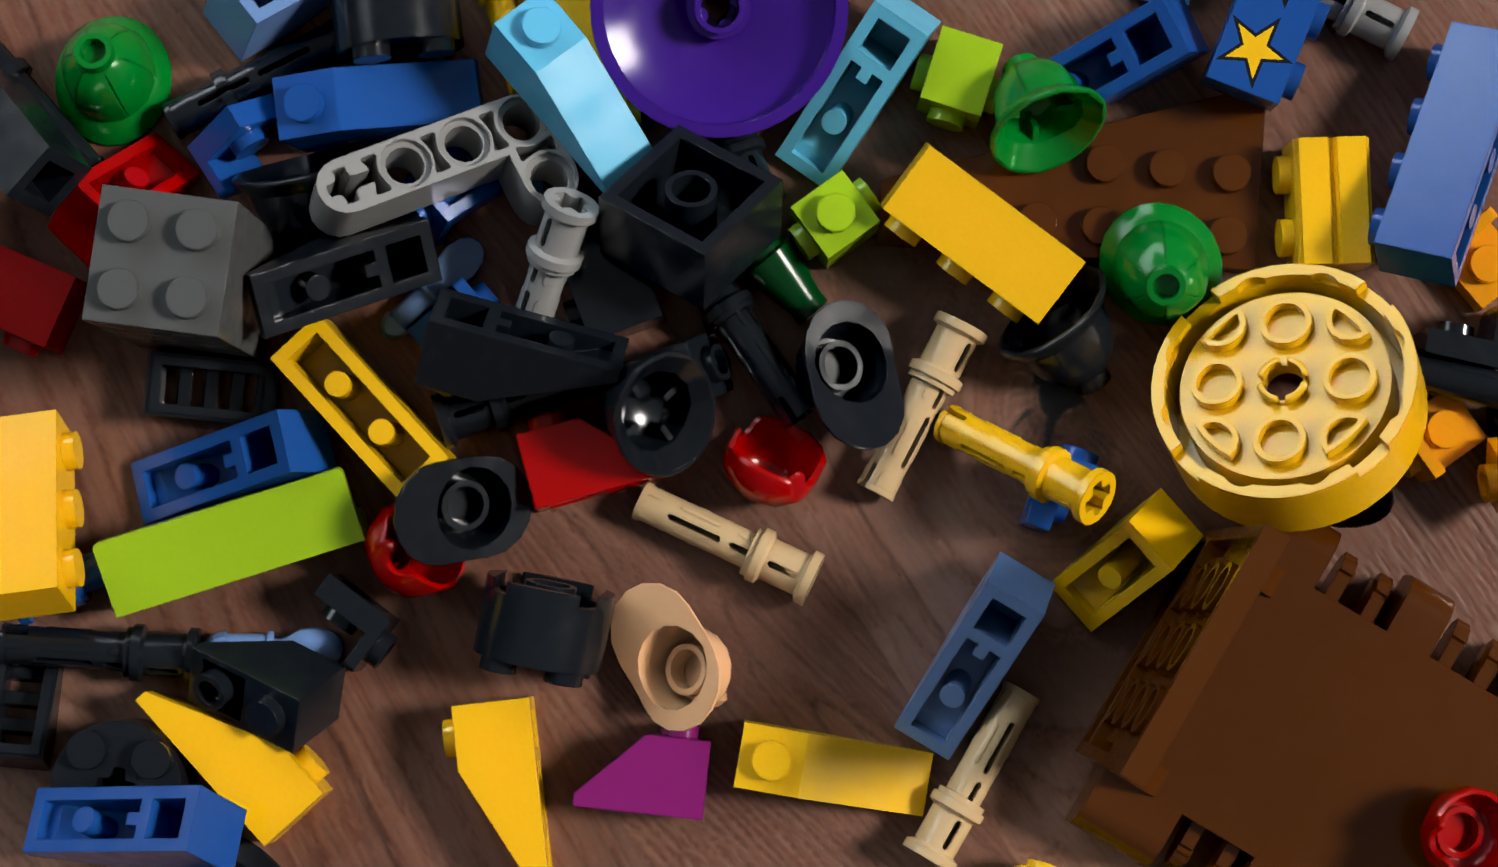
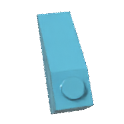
(567, 88)
(857, 88)

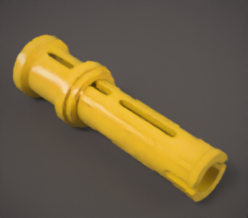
(1045, 472)

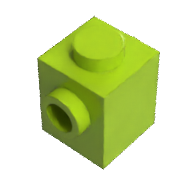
(957, 79)
(834, 219)

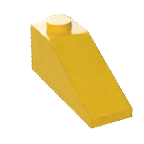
(241, 766)
(832, 769)
(503, 770)

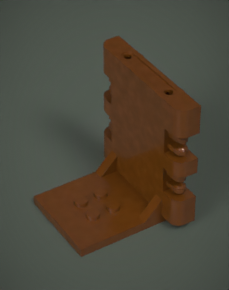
(1288, 713)

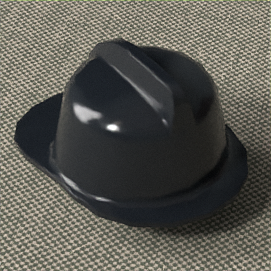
(851, 374)
(462, 510)

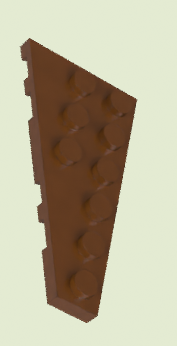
(1185, 156)

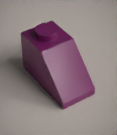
(654, 776)

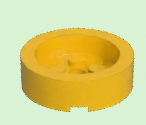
(1331, 440)

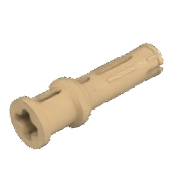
(933, 379)
(762, 553)
(958, 804)

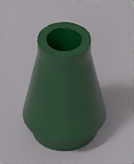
(786, 279)

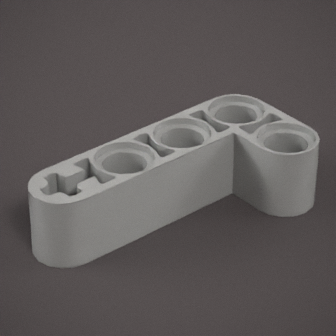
(440, 175)

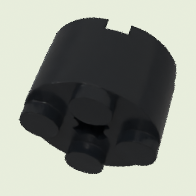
(396, 30)
(543, 627)
(118, 748)

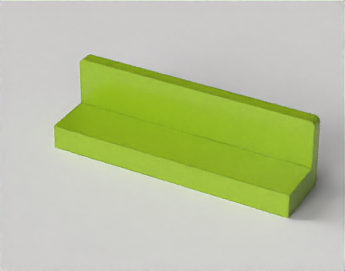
(229, 541)

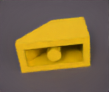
(1127, 560)

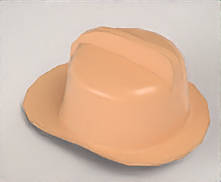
(669, 656)

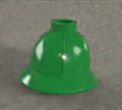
(113, 80)
(1042, 115)
(1159, 262)

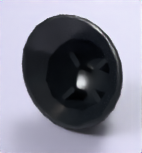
(284, 192)
(1071, 339)
(660, 413)

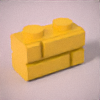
(1325, 202)

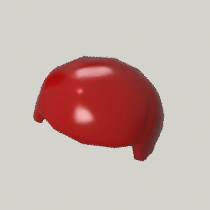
(773, 462)
(399, 571)
(1461, 829)

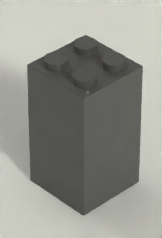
(175, 270)

